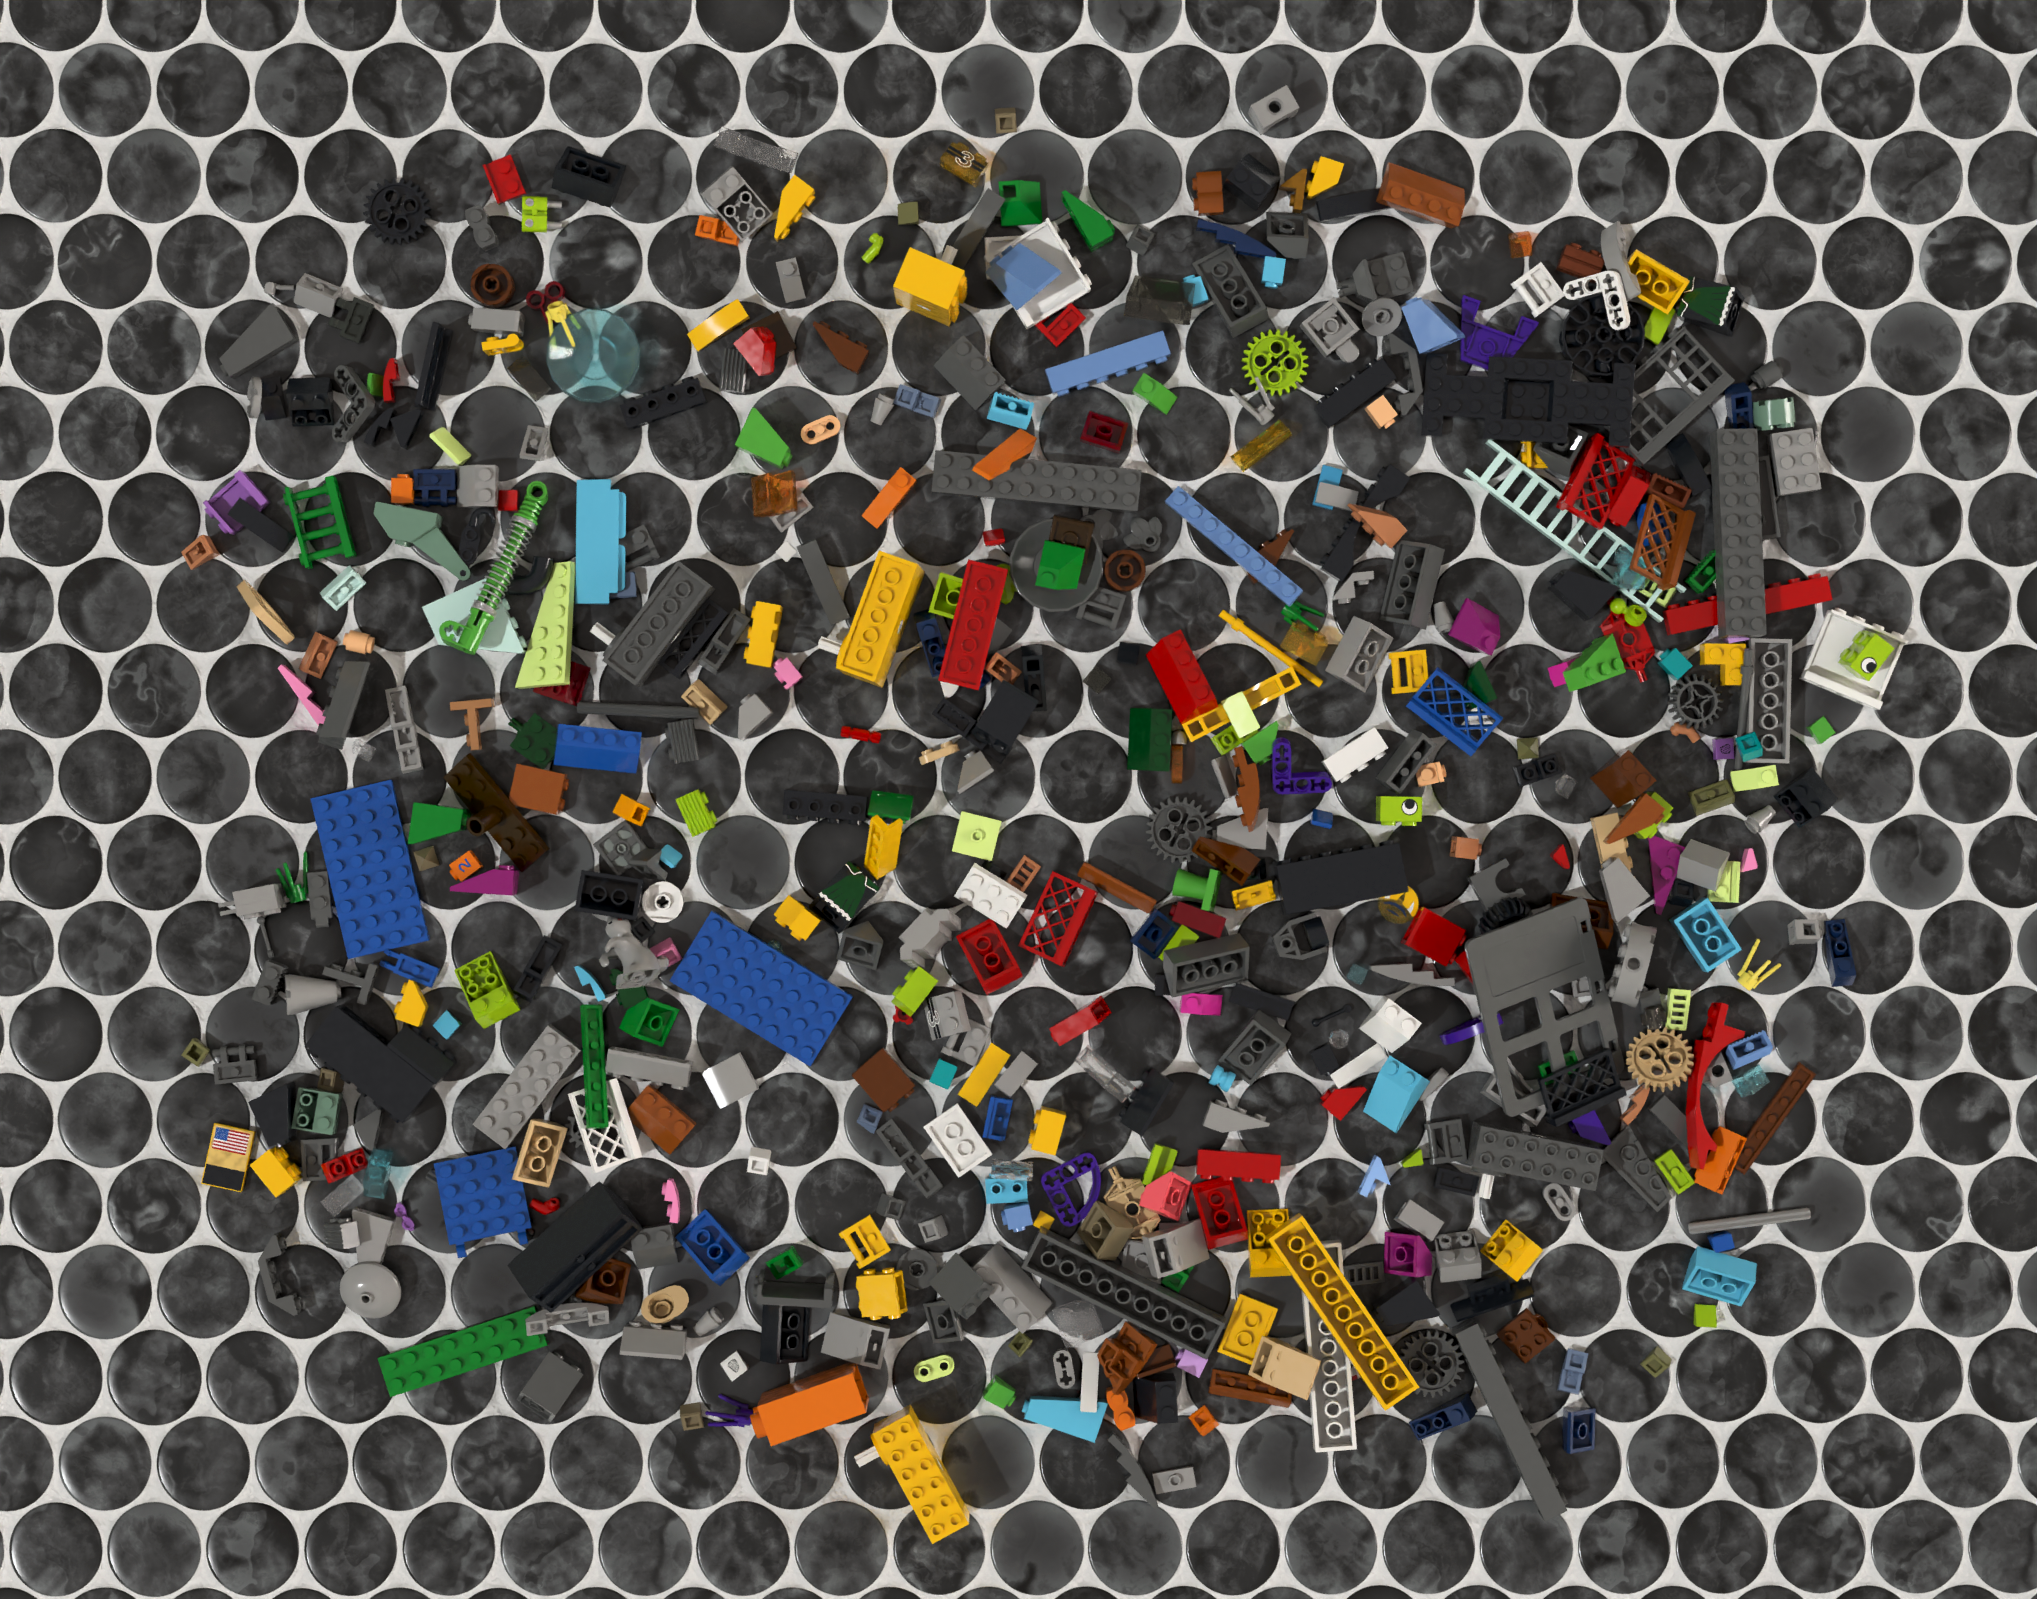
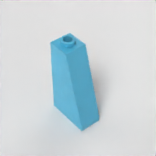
(1065, 1415)

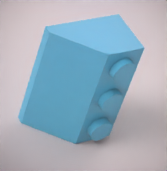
(1720, 1276)

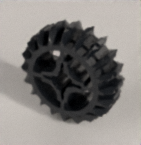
(1504, 913)

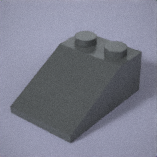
(1255, 1047)

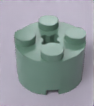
(1773, 412)

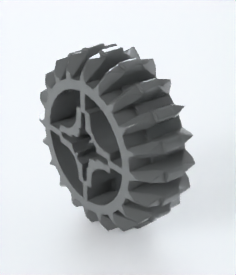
(1712, 695)

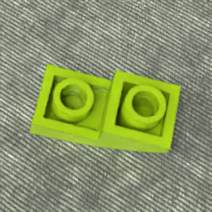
(1228, 739)

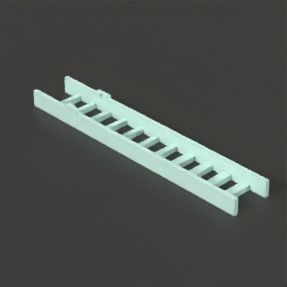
(1531, 519)

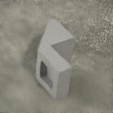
(1347, 589)

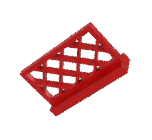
(1583, 470)
(1071, 931)

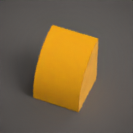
(631, 810)

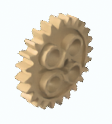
(1675, 1049)

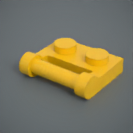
(500, 346)
(1415, 670)
(869, 1236)

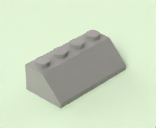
(649, 1066)
(1013, 1289)

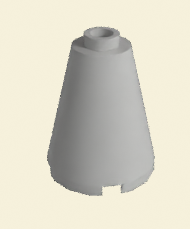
(309, 993)

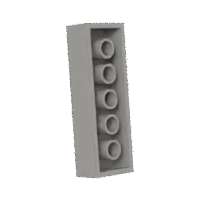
(1770, 698)
(527, 1086)

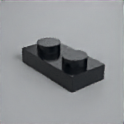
(1456, 1181)

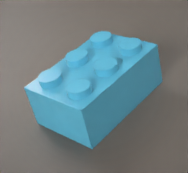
(1705, 934)

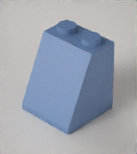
(1021, 274)
(1429, 325)

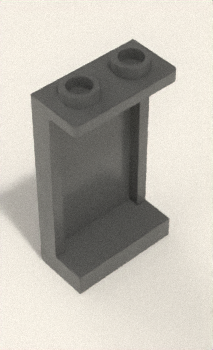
(794, 1293)

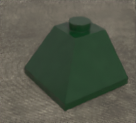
(1478, 684)

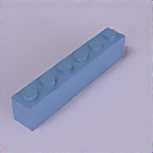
(1107, 363)

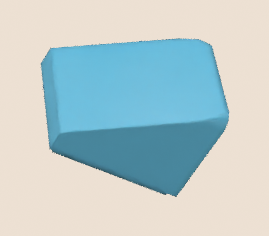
(670, 856)
(447, 1024)

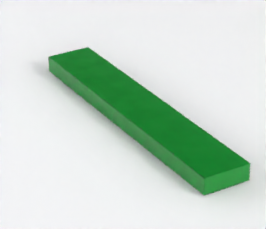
(594, 1066)

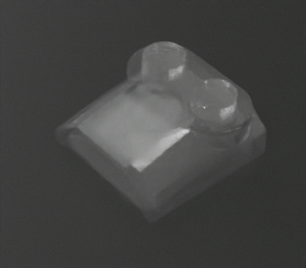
(1077, 1322)

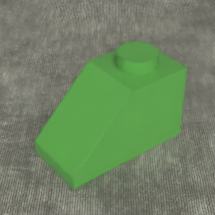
(1154, 393)
(1260, 745)
(999, 1393)

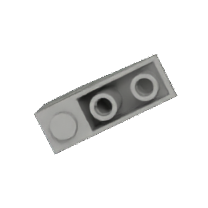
(1226, 1119)

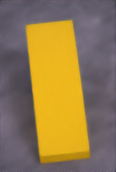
(718, 325)

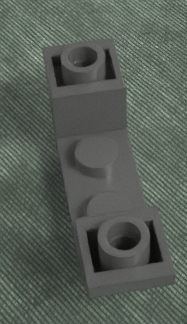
(1396, 347)
(291, 1302)

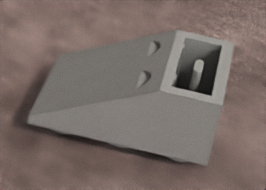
(736, 203)
(1175, 1248)
(855, 1340)

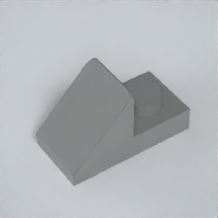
(790, 280)
(534, 443)

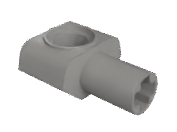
(1718, 1079)

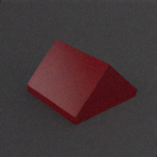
(1104, 432)

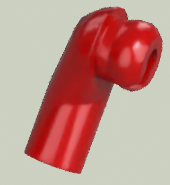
(546, 1207)

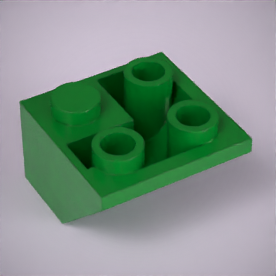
(1021, 203)

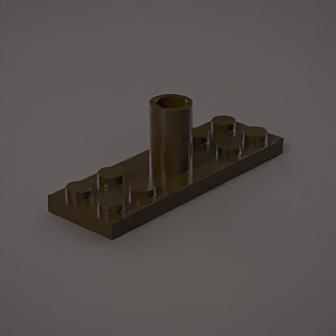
(495, 813)

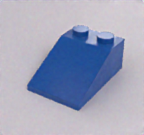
(712, 1247)

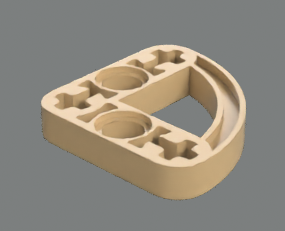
(265, 612)

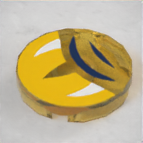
(1399, 907)

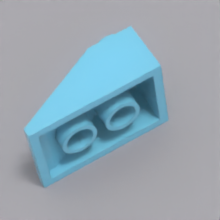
(1394, 1094)

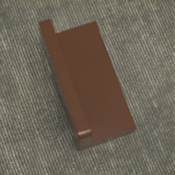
(1160, 1360)

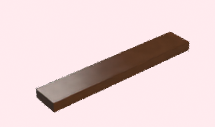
(1774, 1115)

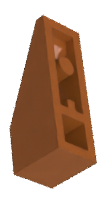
(1640, 816)

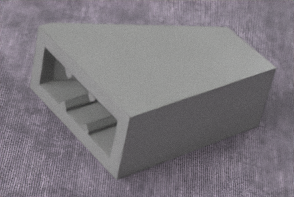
(497, 321)
(1234, 833)
(1621, 888)
(374, 1235)

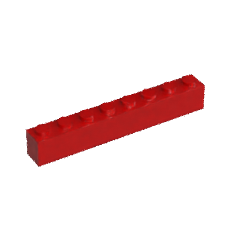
(1777, 599)

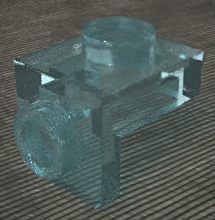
(1750, 1081)

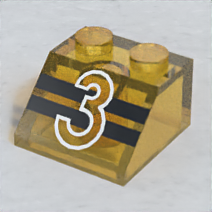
(964, 163)

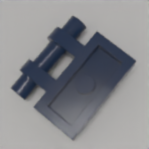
(435, 480)

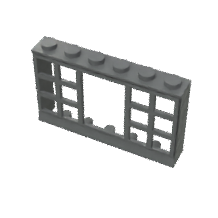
(1692, 410)

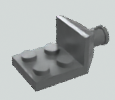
(1378, 279)

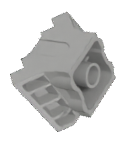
(927, 936)

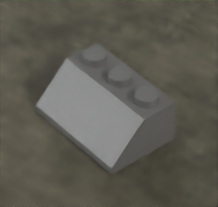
(1359, 653)
(653, 1340)

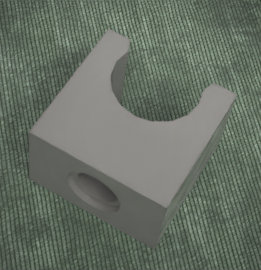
(1264, 118)

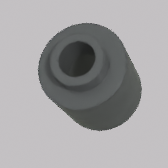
(1767, 375)

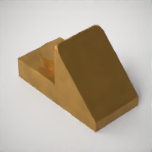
(1297, 185)

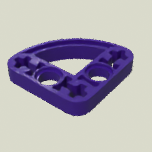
(1465, 1030)
(1058, 1187)

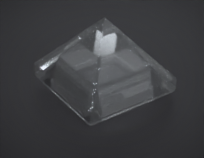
(1565, 786)

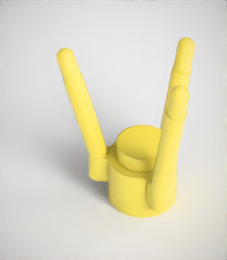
(558, 311)
(1751, 980)

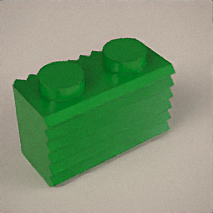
(1703, 574)

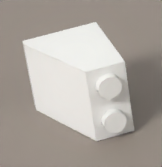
(1389, 1024)

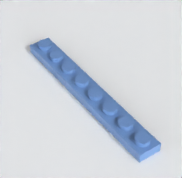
(1234, 546)

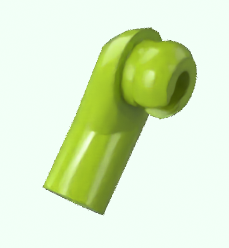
(873, 251)

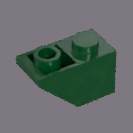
(629, 996)

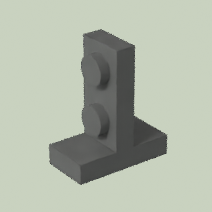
(356, 977)

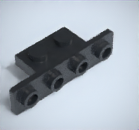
(1491, 1295)

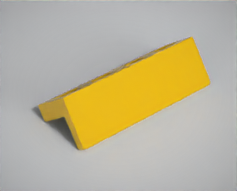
(882, 846)

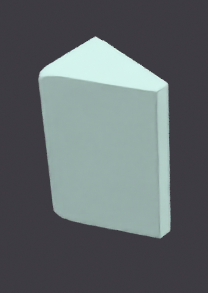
(342, 588)

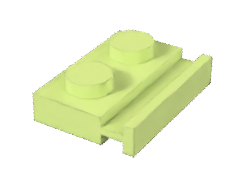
(1728, 886)

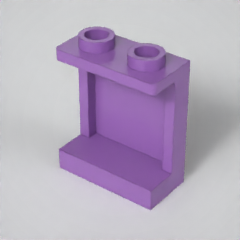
(225, 499)

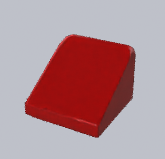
(509, 500)
(993, 537)
(1560, 856)

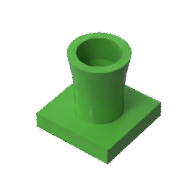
(1199, 887)

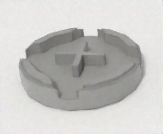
(254, 396)

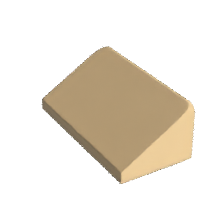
(702, 697)

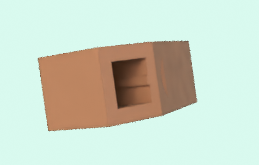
(1384, 526)

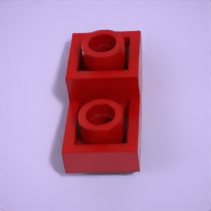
(344, 1165)

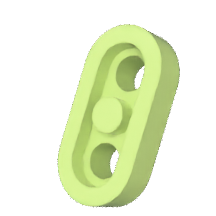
(933, 1366)

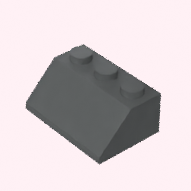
(969, 373)

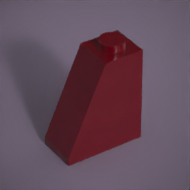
(1197, 918)

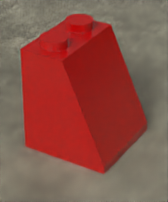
(1434, 936)

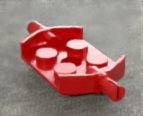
(1633, 655)

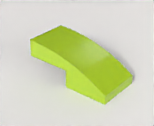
(1657, 325)

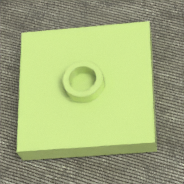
(976, 836)

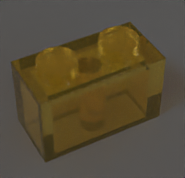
(1304, 643)

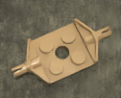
(1128, 1191)

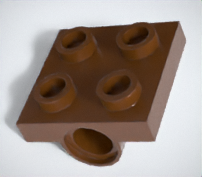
(1526, 1335)

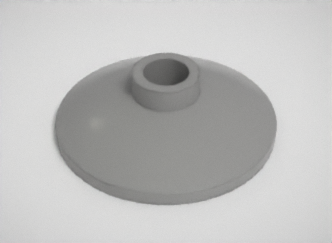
(1385, 323)

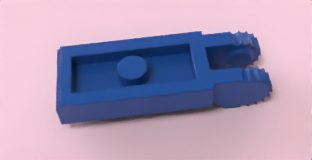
(411, 968)

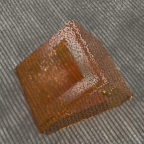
(1520, 244)

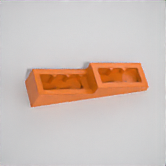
(1001, 457)

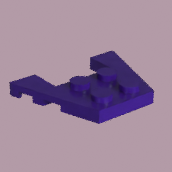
(1484, 341)

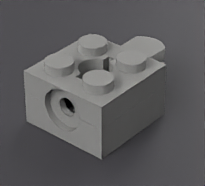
(1332, 331)
(256, 900)

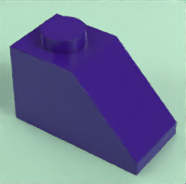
(1589, 1127)

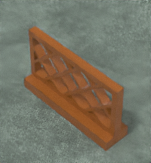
(1674, 549)

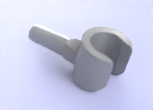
(270, 288)

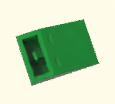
(891, 806)

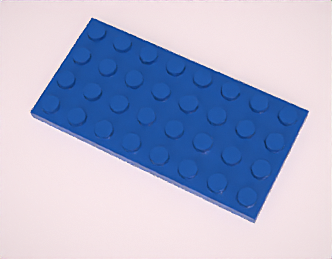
(370, 869)
(761, 988)

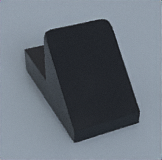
(273, 398)

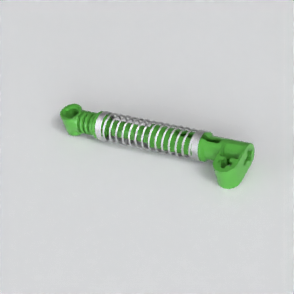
(499, 576)

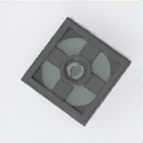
(619, 847)

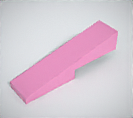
(304, 693)

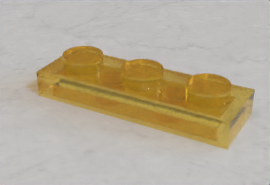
(1261, 445)

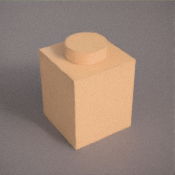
(1381, 412)

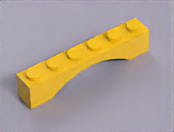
(1255, 696)

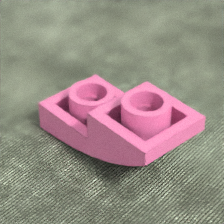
(671, 1194)

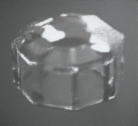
(1338, 1038)

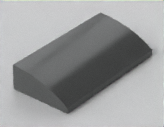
(1769, 512)

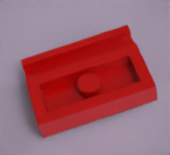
(504, 179)

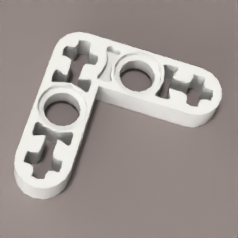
(1603, 287)

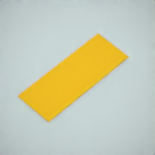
(984, 1074)

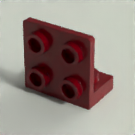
(568, 693)

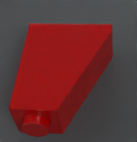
(1629, 496)
(1080, 1021)

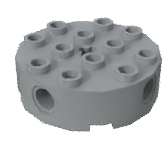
(1633, 964)

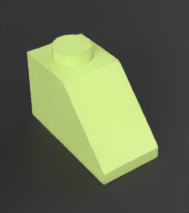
(1754, 778)

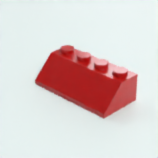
(1181, 677)

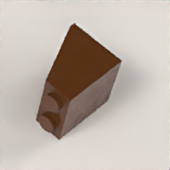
(1622, 778)

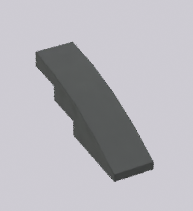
(977, 227)
(823, 582)
(909, 1158)
(1136, 1475)

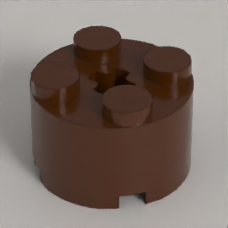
(500, 277)
(1122, 559)

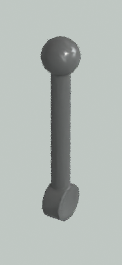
(260, 920)

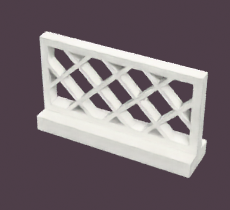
(621, 1123)

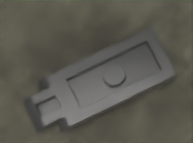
(320, 898)

